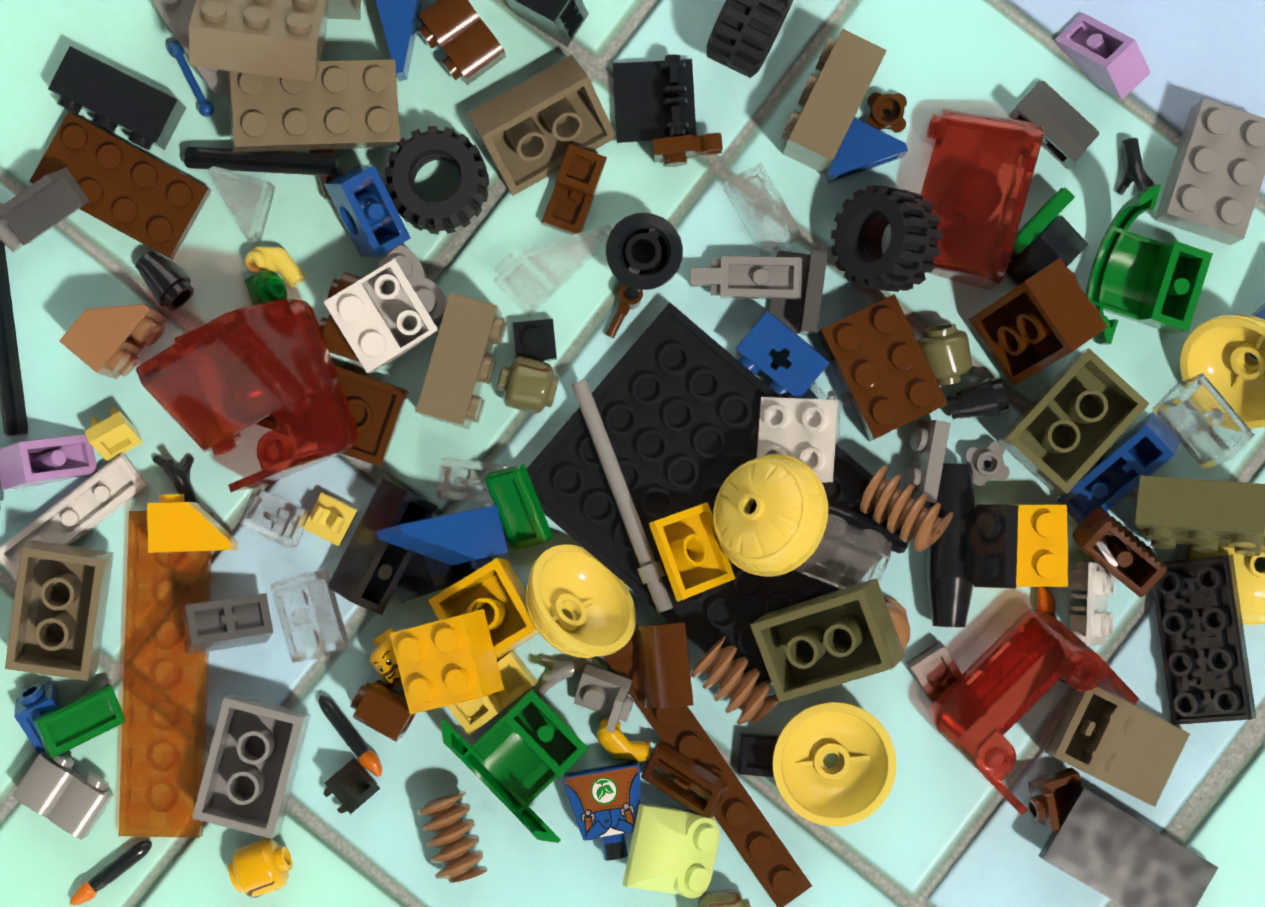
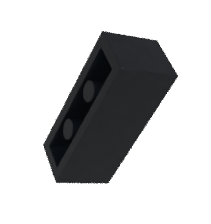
(116, 100)
(372, 566)

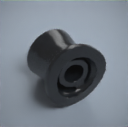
(644, 251)

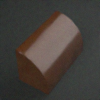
(664, 665)

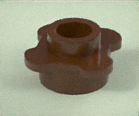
(895, 104)

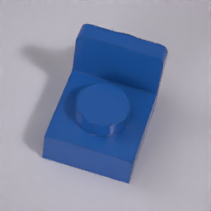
(33, 703)

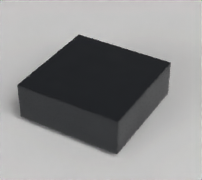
(756, 754)

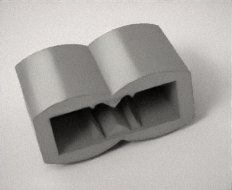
(427, 291)
(64, 794)

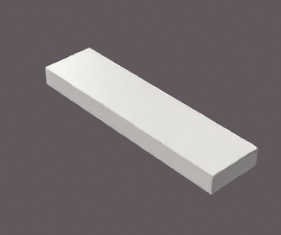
(78, 510)

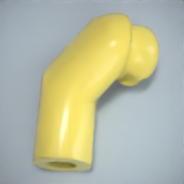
(275, 260)

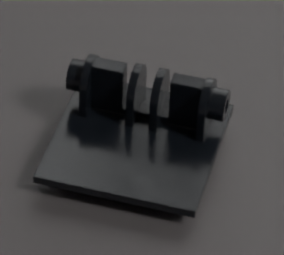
(654, 99)

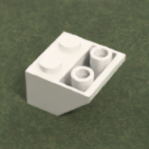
(381, 316)

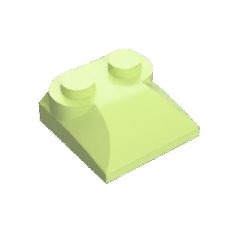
(672, 851)

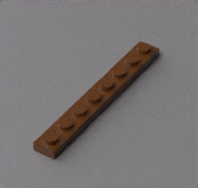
(737, 810)

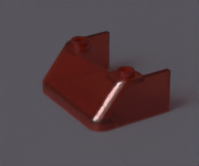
(310, 434)
(1007, 684)

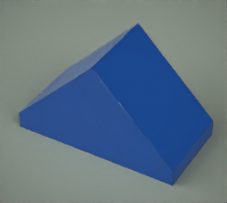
(863, 150)

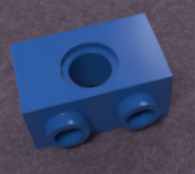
(367, 211)

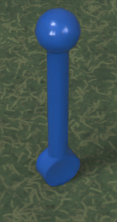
(176, 50)

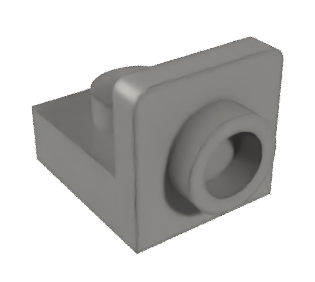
(605, 694)

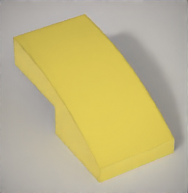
(516, 681)

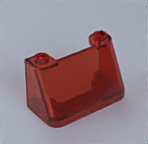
(979, 191)
(234, 374)

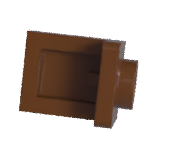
(1051, 796)

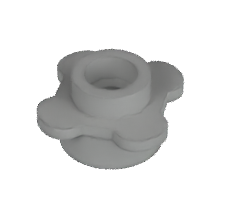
(976, 461)

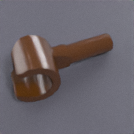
(622, 311)

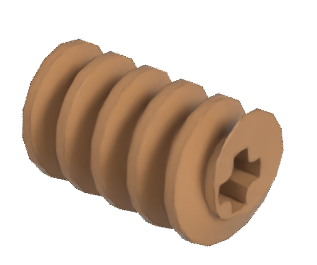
(903, 511)
(735, 683)
(451, 838)

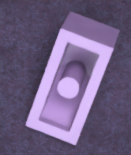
(1104, 55)
(46, 461)

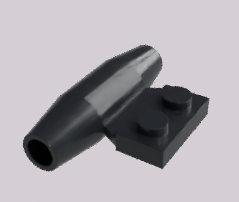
(972, 551)

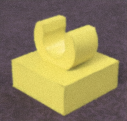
(112, 435)
(330, 519)

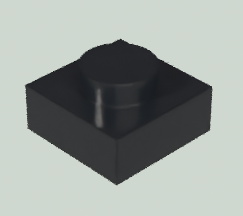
(535, 340)

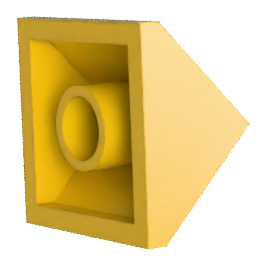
(691, 551)

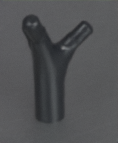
(1133, 168)
(179, 477)

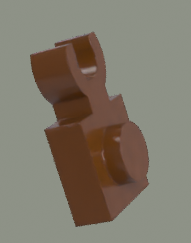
(676, 150)

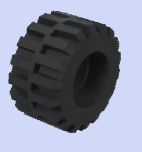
(746, 33)
(426, 148)
(911, 242)

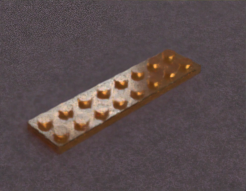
(162, 691)

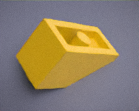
(184, 527)

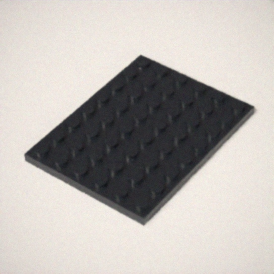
(679, 426)

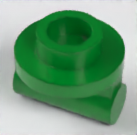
(265, 287)

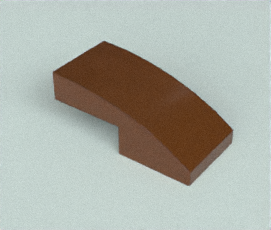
(574, 190)
(934, 670)

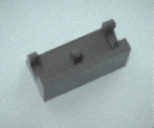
(226, 623)

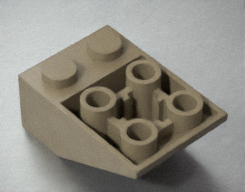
(1117, 743)

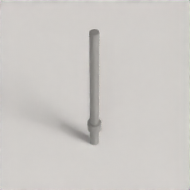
(650, 571)

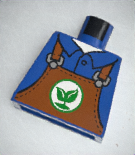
(605, 804)

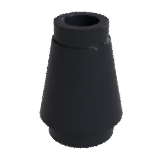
(165, 282)
(979, 400)

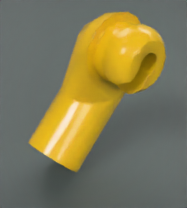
(618, 745)

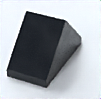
(1055, 242)
(429, 575)

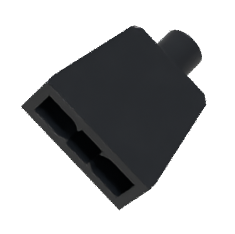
(554, 17)

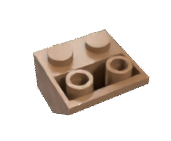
(113, 337)

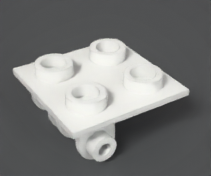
(800, 430)
(1098, 622)

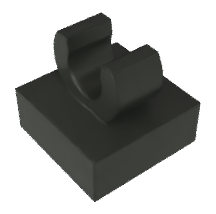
(351, 786)

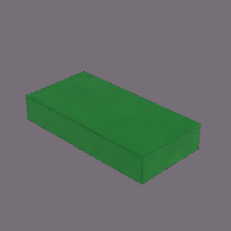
(1041, 220)
(518, 507)
(79, 721)

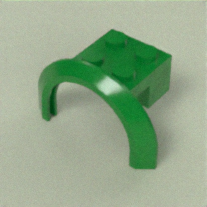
(1145, 277)
(520, 757)

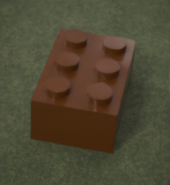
(1038, 322)
(881, 368)

